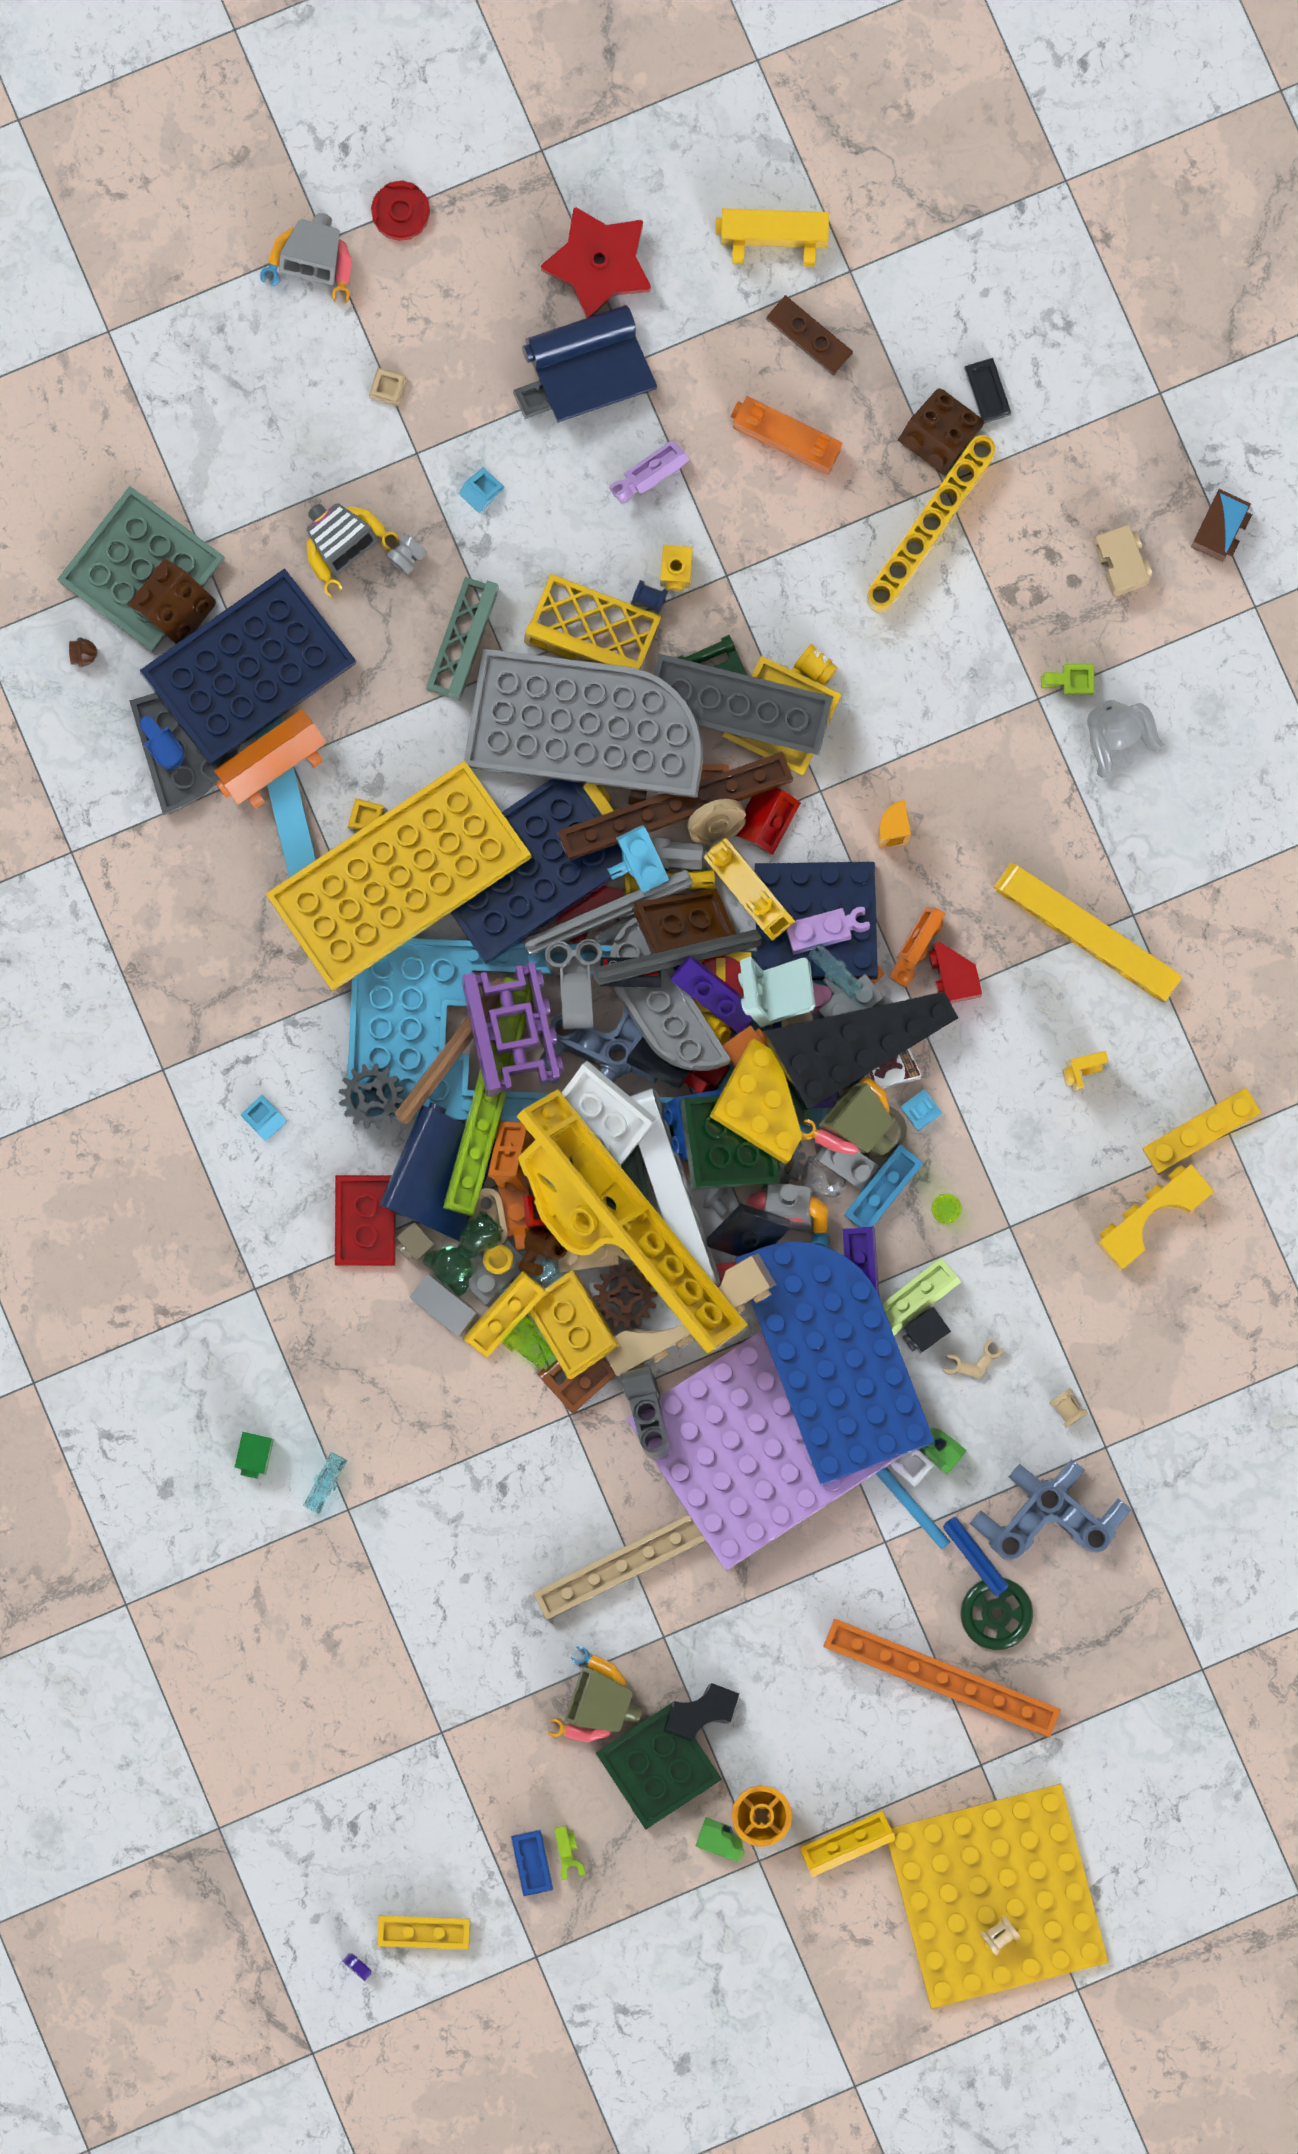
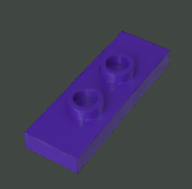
(712, 993)

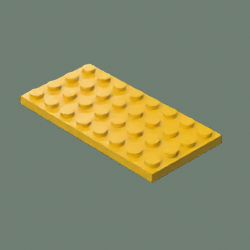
(398, 875)

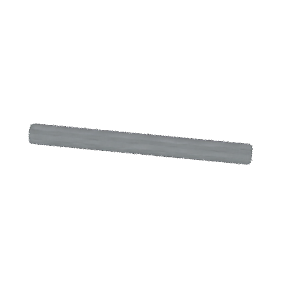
(605, 913)

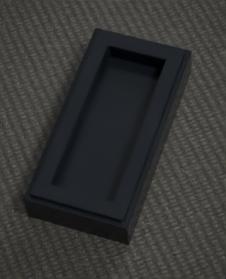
(987, 390)

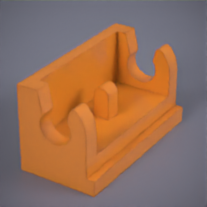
(510, 1143)

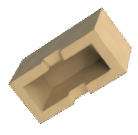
(1125, 563)

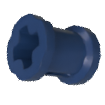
(649, 597)

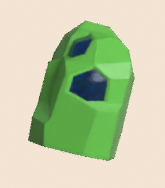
(944, 1452)
(720, 1840)

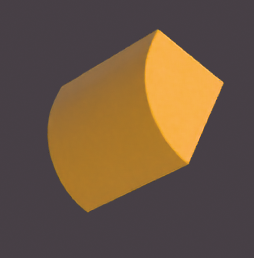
(894, 826)

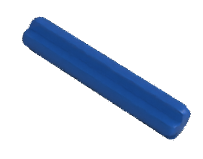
(975, 1556)

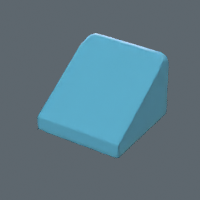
(481, 490)
(263, 1118)

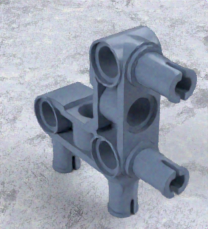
(599, 1046)
(1065, 1513)

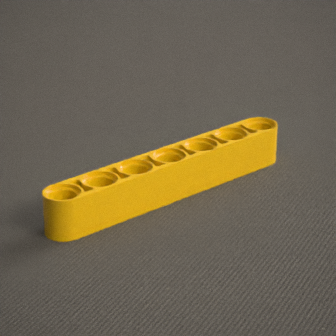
(938, 511)
(1087, 932)

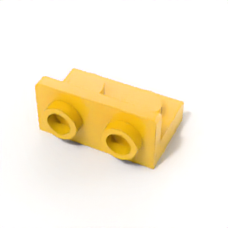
(1087, 1064)

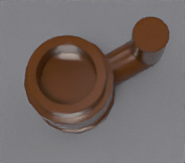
(540, 1243)

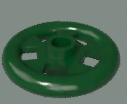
(1004, 1638)

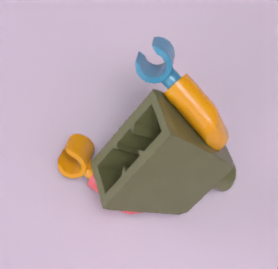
(856, 1121)
(598, 1702)

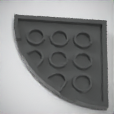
(189, 781)

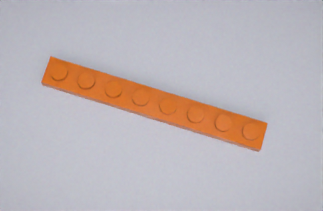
(942, 1677)

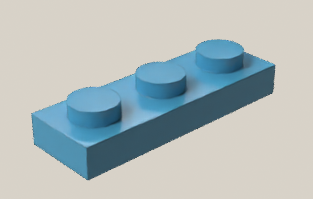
(883, 1188)

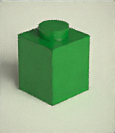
(253, 1454)

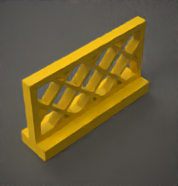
(577, 648)

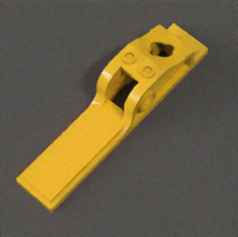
(584, 1222)

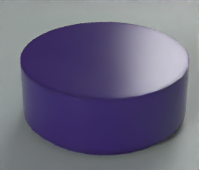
(357, 1966)

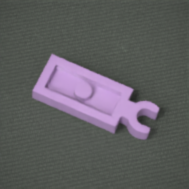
(650, 471)
(825, 929)

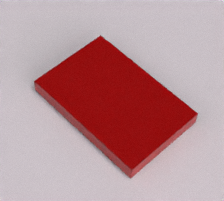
(363, 1228)

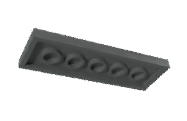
(749, 704)

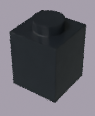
(925, 1331)

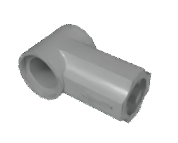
(678, 855)

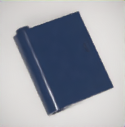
(590, 363)
(425, 1172)

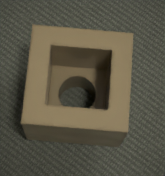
(414, 1243)

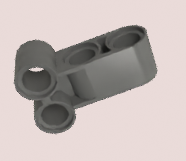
(643, 1394)

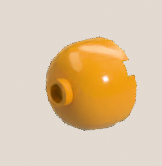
(761, 1816)

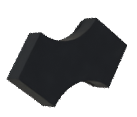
(688, 1718)

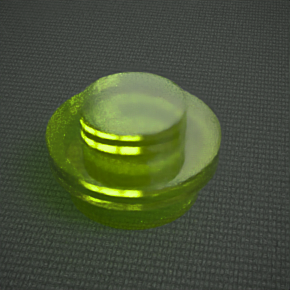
(946, 1208)

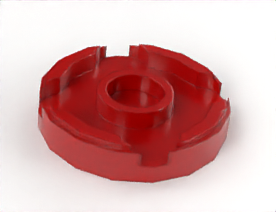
(400, 210)

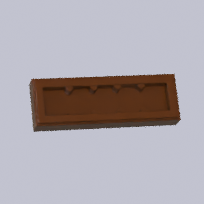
(809, 335)

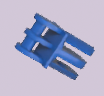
(162, 744)

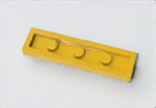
(1201, 1130)

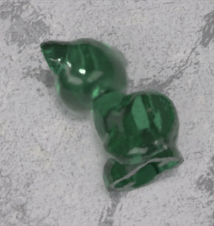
(453, 1264)

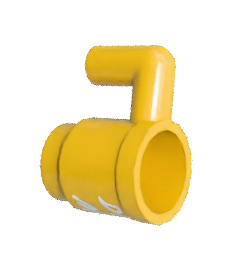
(815, 665)

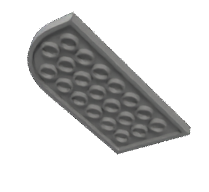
(583, 724)

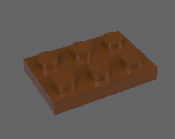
(682, 920)

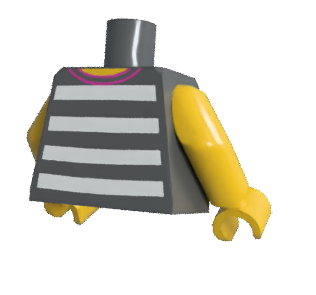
(340, 538)

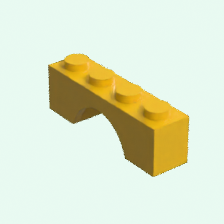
(1183, 1192)

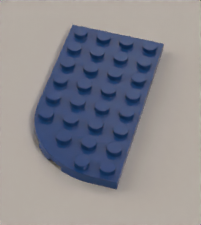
(837, 1361)

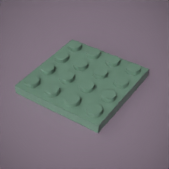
(125, 554)

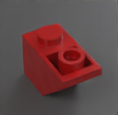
(956, 974)

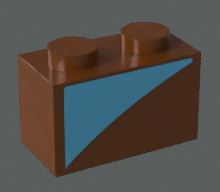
(1221, 526)

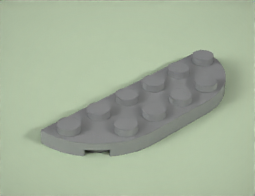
(667, 1013)

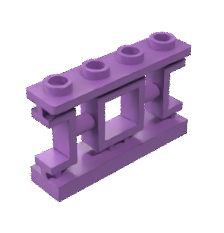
(489, 1033)

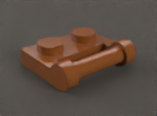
(579, 1390)

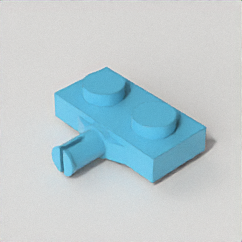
(639, 860)

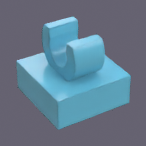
(921, 1110)

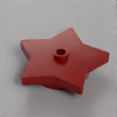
(599, 282)

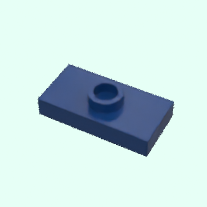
(532, 1862)

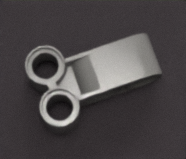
(575, 981)

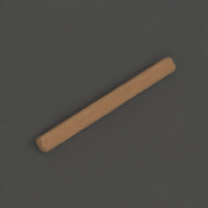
(442, 1063)

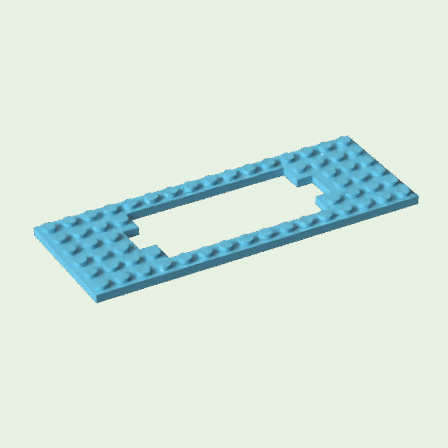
(402, 1020)

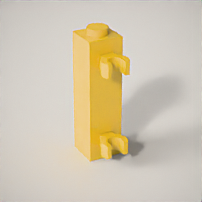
(773, 229)
(749, 888)

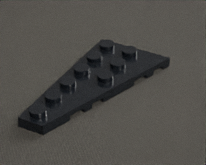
(844, 1047)

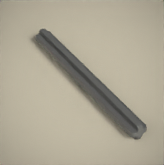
(675, 957)

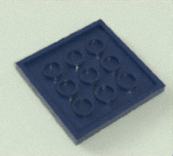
(814, 890)

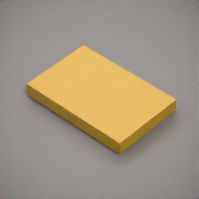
(573, 1325)

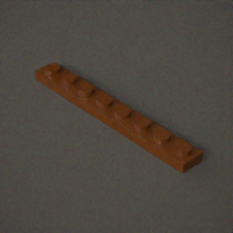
(671, 809)

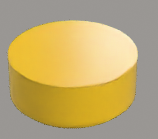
(498, 1259)

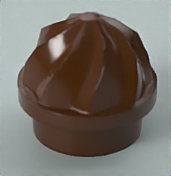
(82, 652)

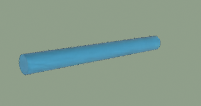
(913, 1508)

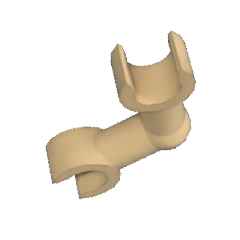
(976, 1370)

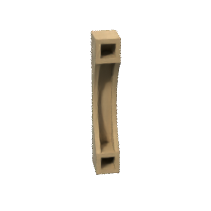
(740, 1285)

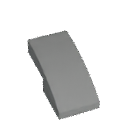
(444, 1305)

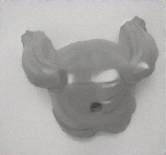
(1116, 728)

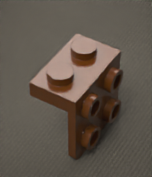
(941, 430)
(173, 601)

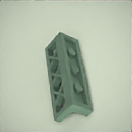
(472, 642)

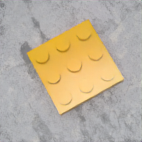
(772, 671)

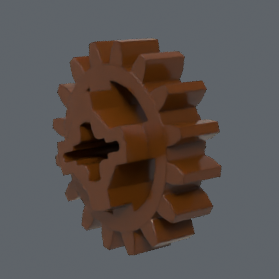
(626, 1313)

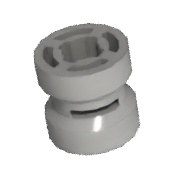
(406, 554)

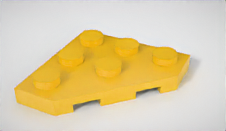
(760, 1104)

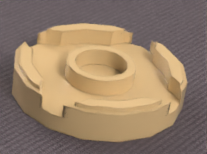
(716, 821)

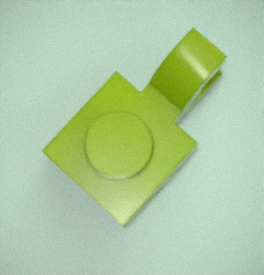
(1075, 679)
(566, 1843)

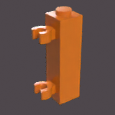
(786, 434)
(270, 758)

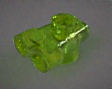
(523, 1338)

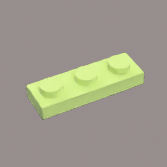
(919, 1294)

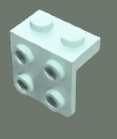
(777, 991)

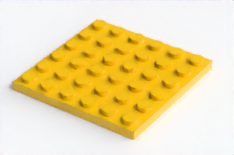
(989, 1863)

